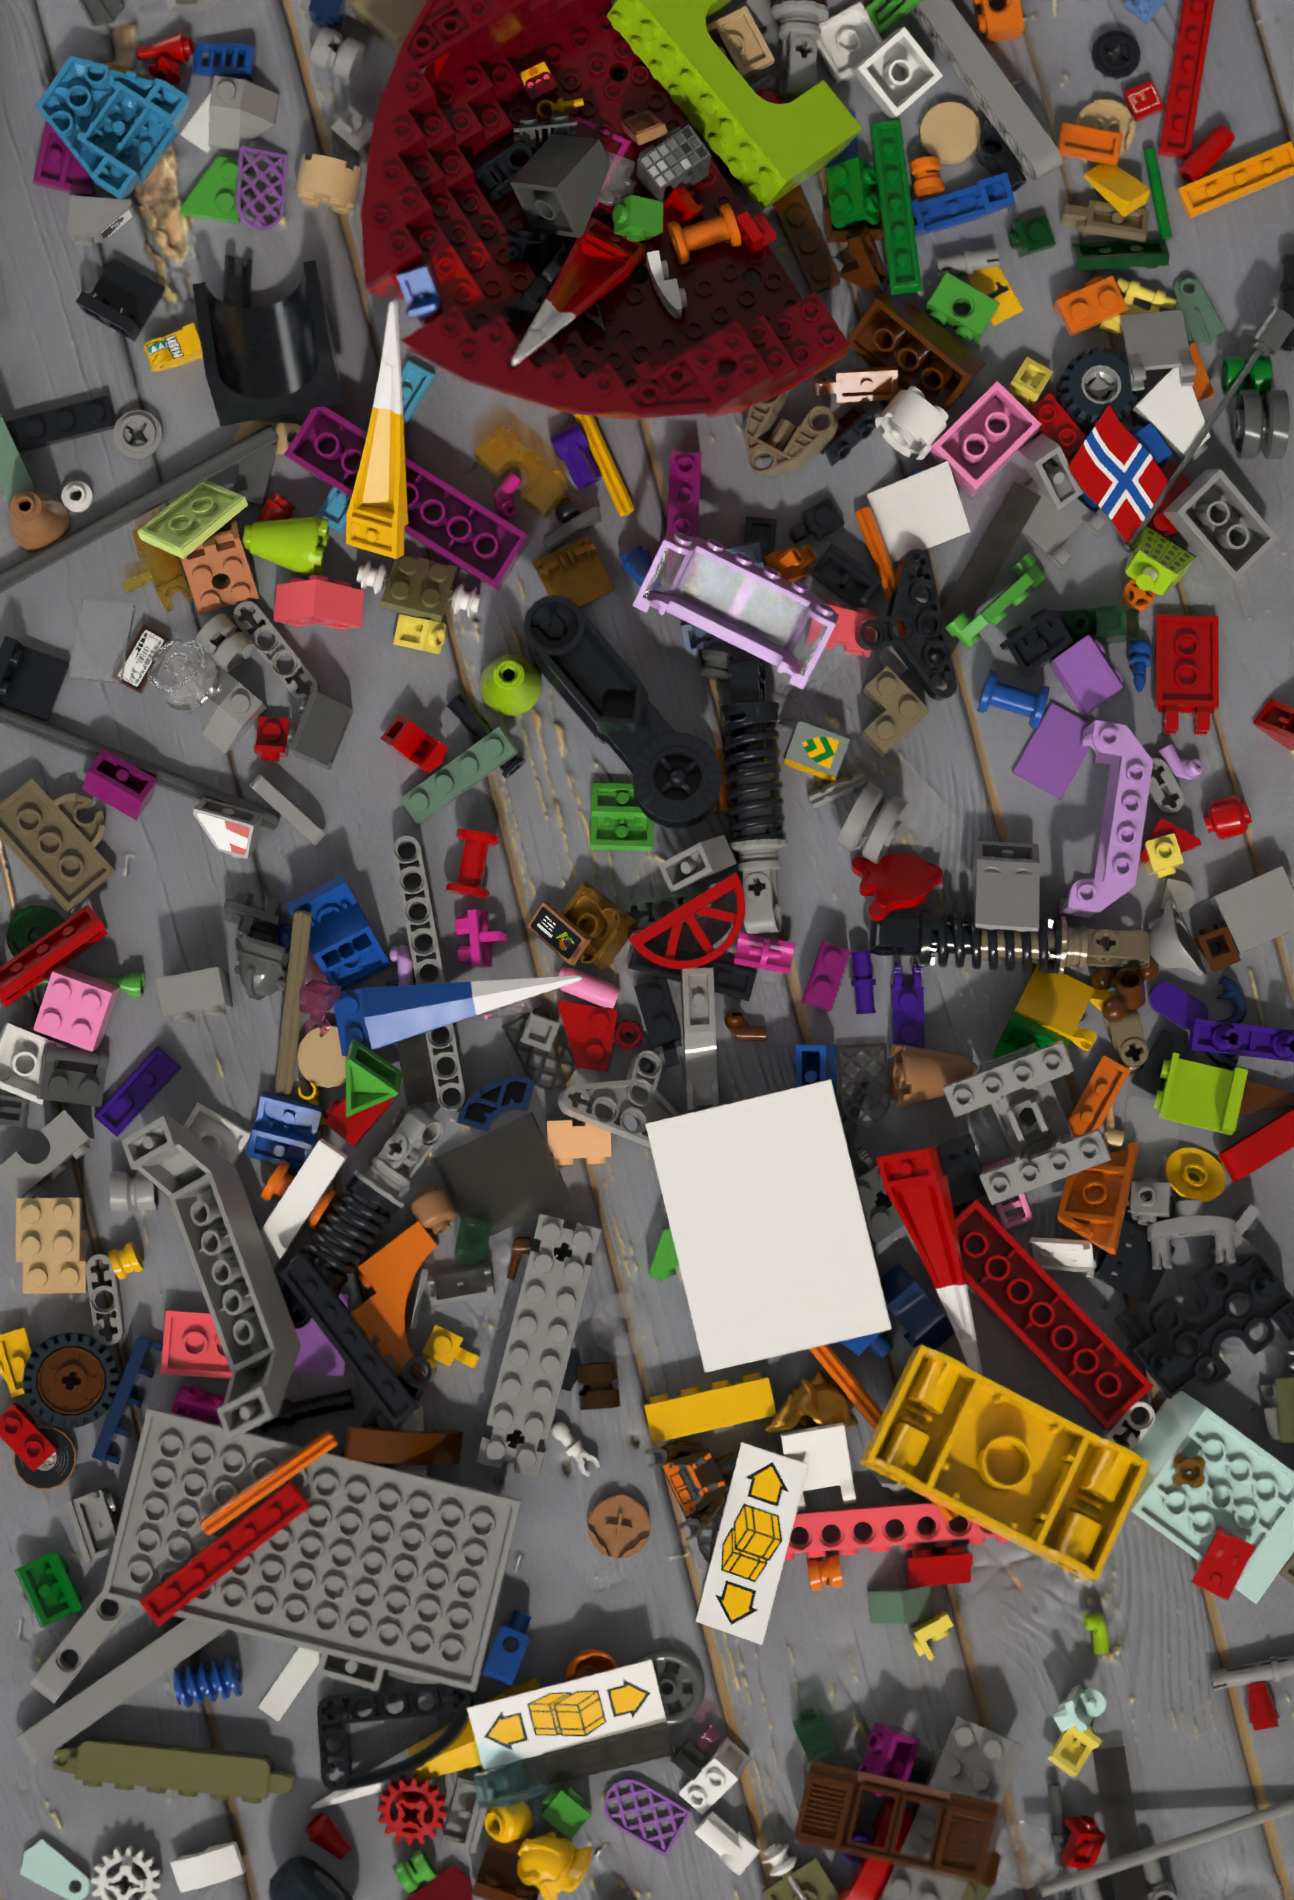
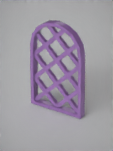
(271, 187)
(637, 1809)

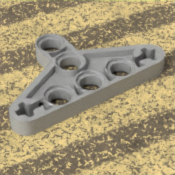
(620, 1102)

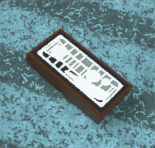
(140, 657)

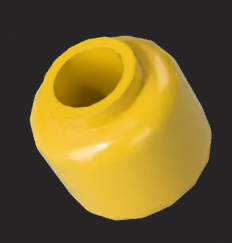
(509, 1822)

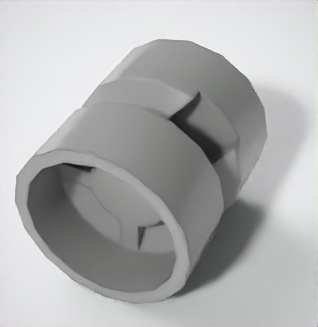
(337, 53)
(228, 647)
(132, 1191)

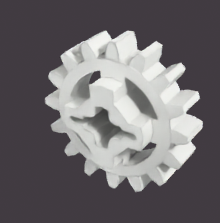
(141, 1882)

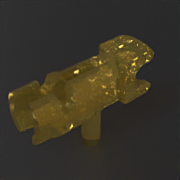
(160, 569)

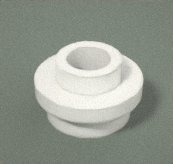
(80, 505)

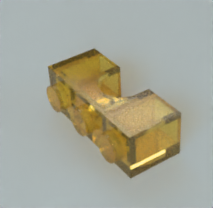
(503, 451)

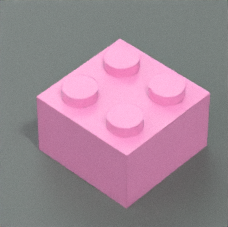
(76, 1008)

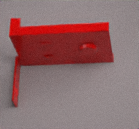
(1223, 1563)

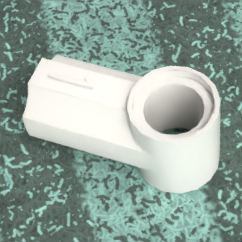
(732, 1846)

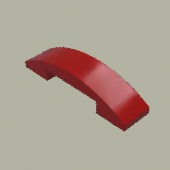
(872, 1875)

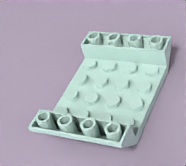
(1240, 1491)

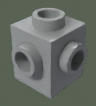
(1150, 1201)

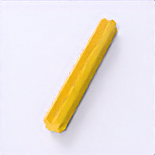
(605, 465)

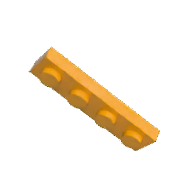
(1237, 180)

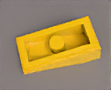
(1118, 187)

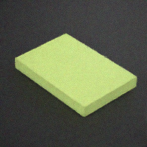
(192, 518)

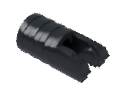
(237, 289)

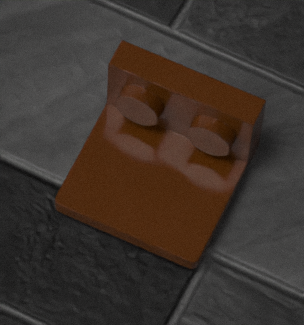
(499, 1874)

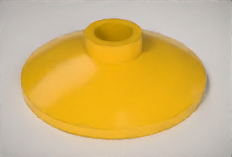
(1195, 1174)

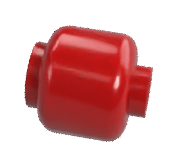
(1228, 817)

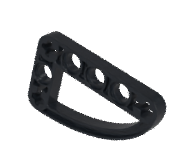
(380, 1712)

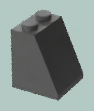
(562, 184)

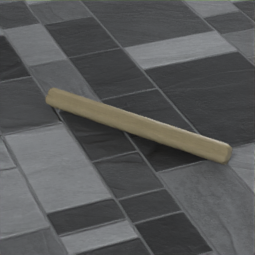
(291, 1014)

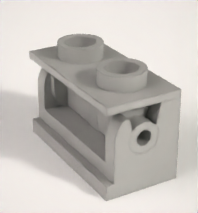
(94, 1523)

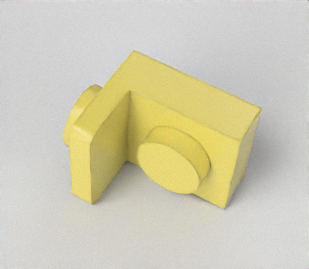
(1029, 382)
(419, 634)
(933, 1628)

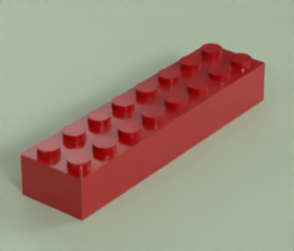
(1046, 1319)

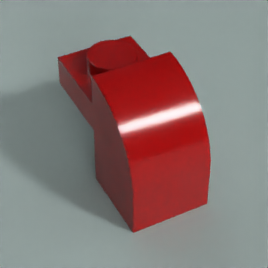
(414, 744)

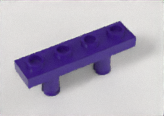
(1241, 1039)

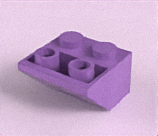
(1087, 675)

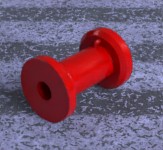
(472, 863)

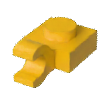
(446, 1347)

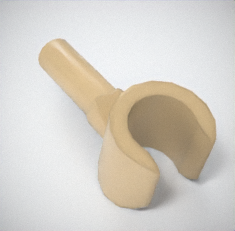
(1112, 1137)

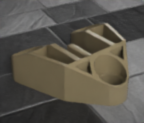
(770, 436)

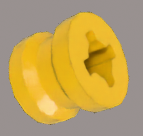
(126, 1260)

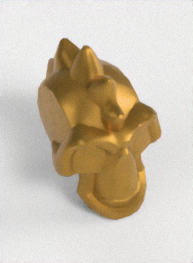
(814, 1405)

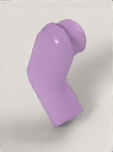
(1181, 767)
(403, 958)

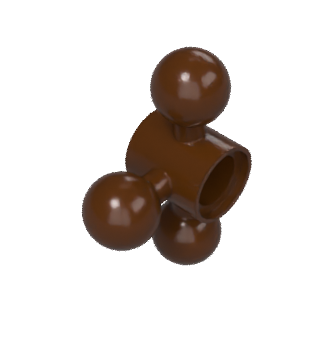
(1128, 986)

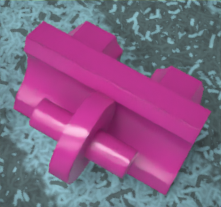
(764, 953)

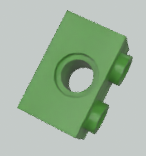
(953, 292)

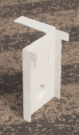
(1065, 1255)

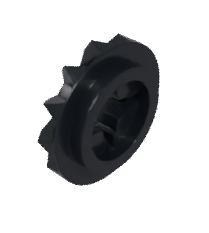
(1109, 43)

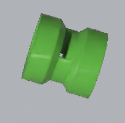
(415, 1870)

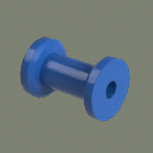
(1013, 699)

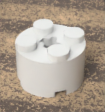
(912, 423)

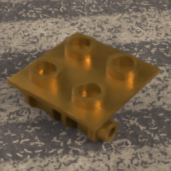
(574, 572)

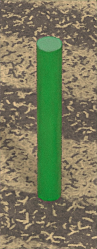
(1158, 194)

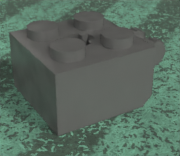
(879, 1220)

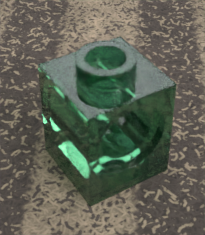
(814, 1734)

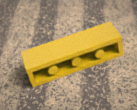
(709, 1409)

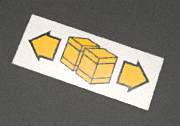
(752, 1543)
(567, 1714)

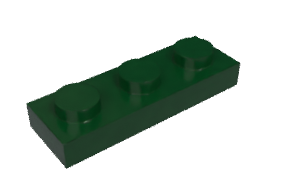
(1120, 255)

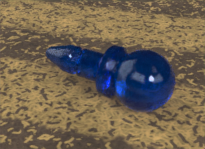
(284, 934)

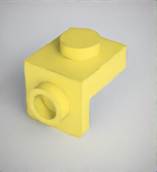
(1163, 856)
(1073, 1749)

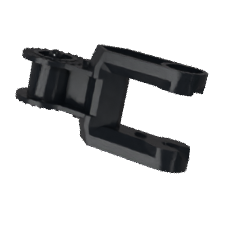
(672, 771)

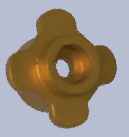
(1195, 1477)

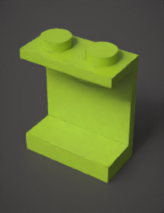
(1200, 1095)

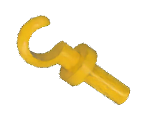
(560, 106)

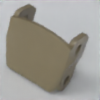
(387, 18)

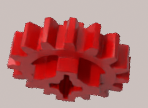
(412, 1795)

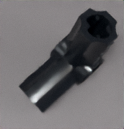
(1001, 161)

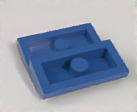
(284, 1130)

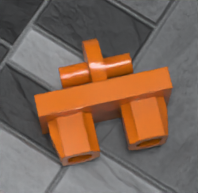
(792, 562)

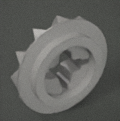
(136, 421)

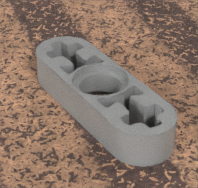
(287, 810)
(117, 1321)

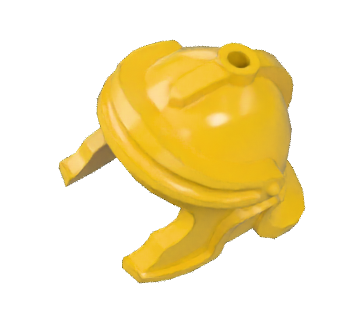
(553, 1864)

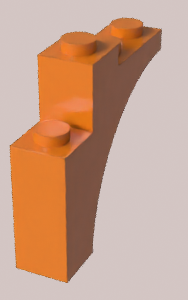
(392, 1276)

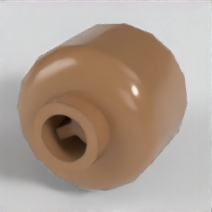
(433, 1209)

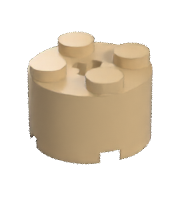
(327, 182)

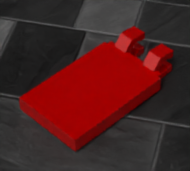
(1186, 669)

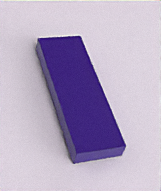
(137, 1091)

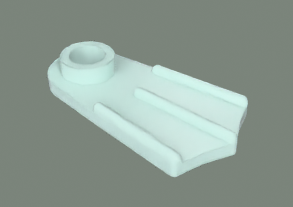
(53, 1871)

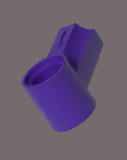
(573, 450)

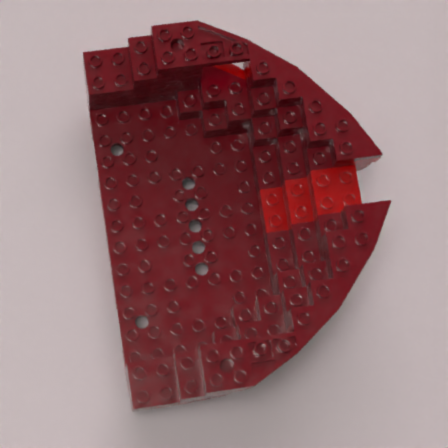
(429, 208)

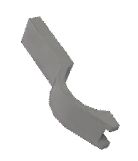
(700, 1037)

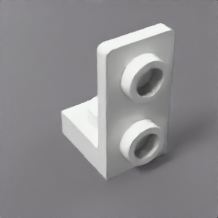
(716, 1776)

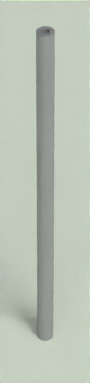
(1166, 1848)

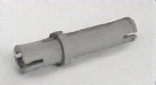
(1250, 1673)

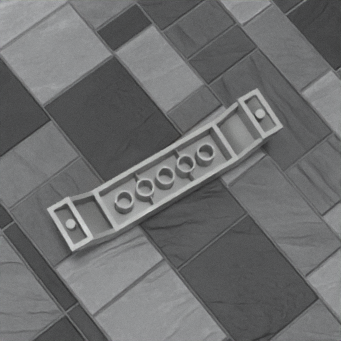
(228, 1265)

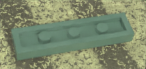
(459, 775)

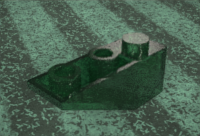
(1104, 623)

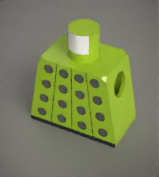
(1157, 562)

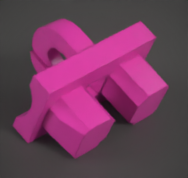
(477, 926)

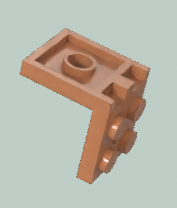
(220, 555)

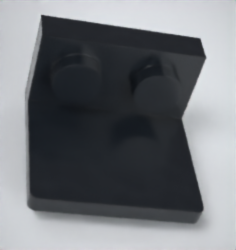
(122, 299)
(30, 679)
(962, 1169)
(1131, 1266)

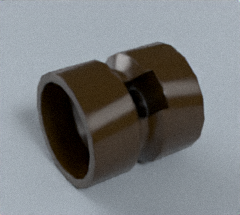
(598, 1385)

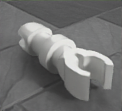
(574, 1448)

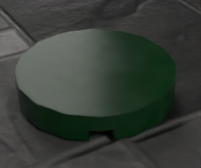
(31, 925)

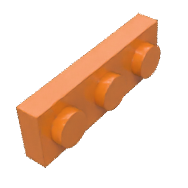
(1098, 1096)

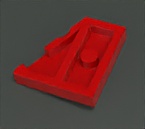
(589, 1033)

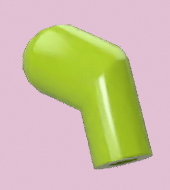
(1100, 1635)

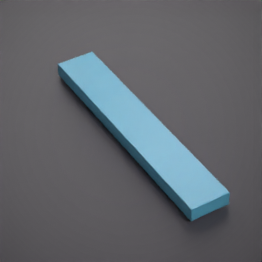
(414, 386)

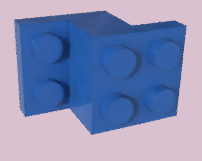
(340, 934)

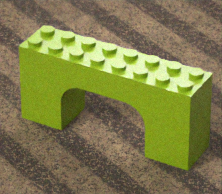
(760, 141)

